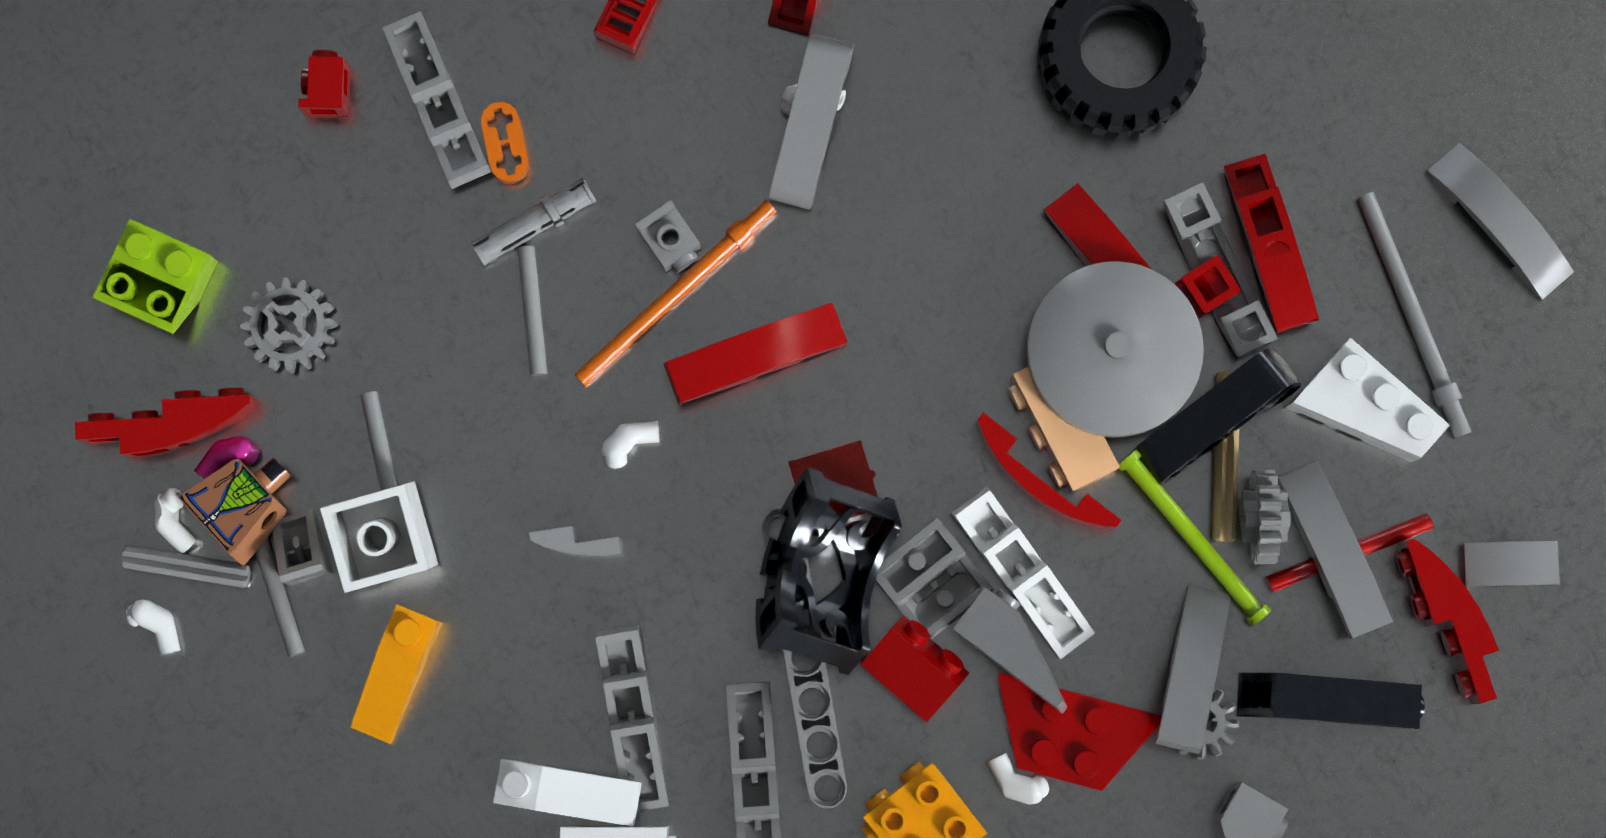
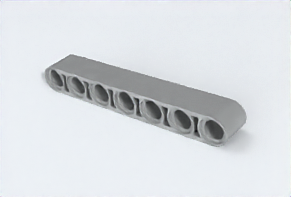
(807, 723)

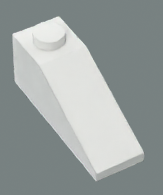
(567, 792)

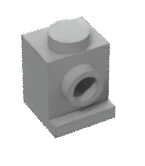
(659, 222)

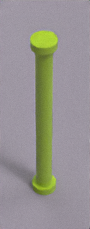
(1194, 538)

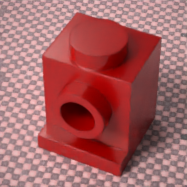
(325, 85)

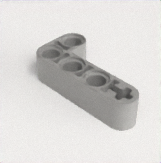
(811, 120)

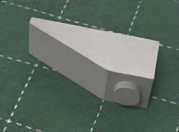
(1005, 638)

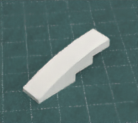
(1023, 573)

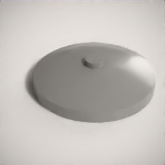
(1115, 349)

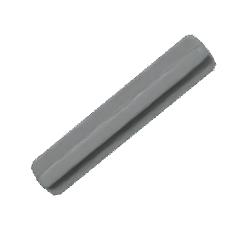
(185, 566)

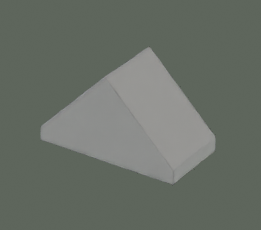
(300, 548)

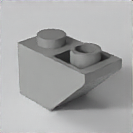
(1250, 815)

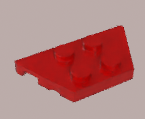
(1079, 746)

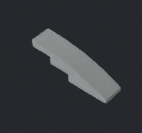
(436, 100)
(1334, 549)
(1193, 669)
(632, 714)
(753, 760)

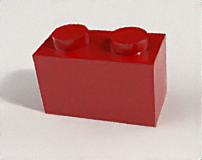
(915, 667)

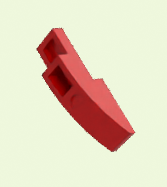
(1271, 243)
(183, 423)
(1445, 599)

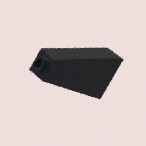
(1330, 700)

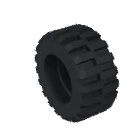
(1121, 108)

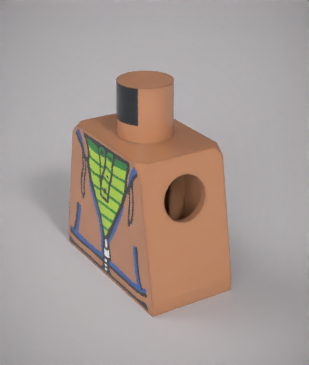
(239, 505)

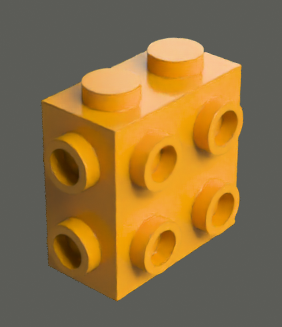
(920, 809)

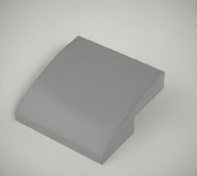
(931, 578)

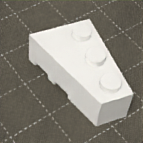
(1370, 403)

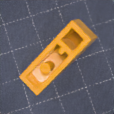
(395, 673)

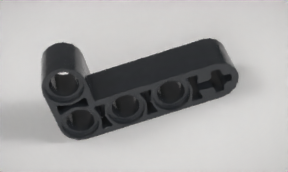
(1218, 414)

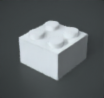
(379, 537)

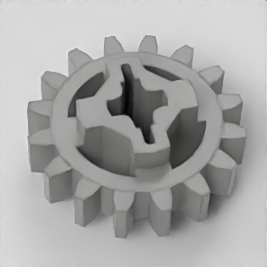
(276, 338)
(1264, 516)

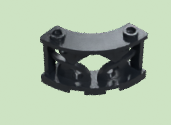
(849, 602)

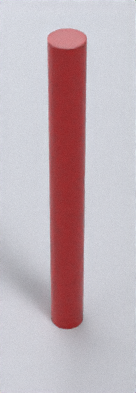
(1368, 545)

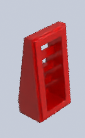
(618, 37)

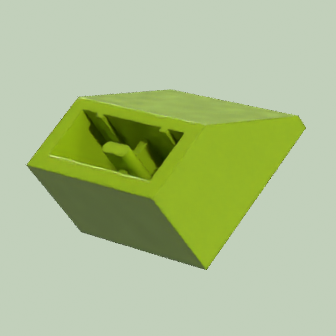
(155, 277)

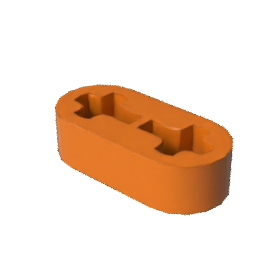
(495, 145)

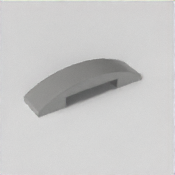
(1503, 219)
(1202, 238)

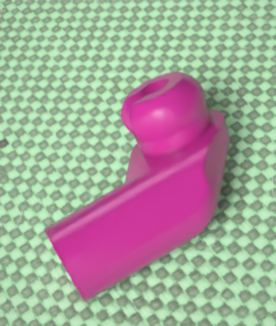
(225, 451)

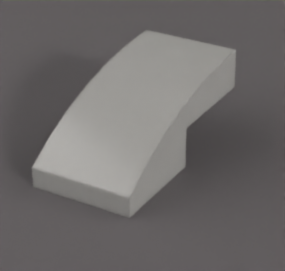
(564, 541)
(1511, 563)

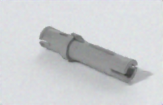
(534, 221)

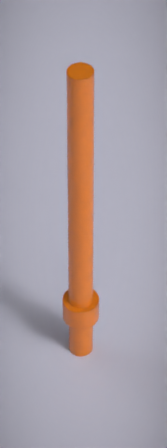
(738, 235)

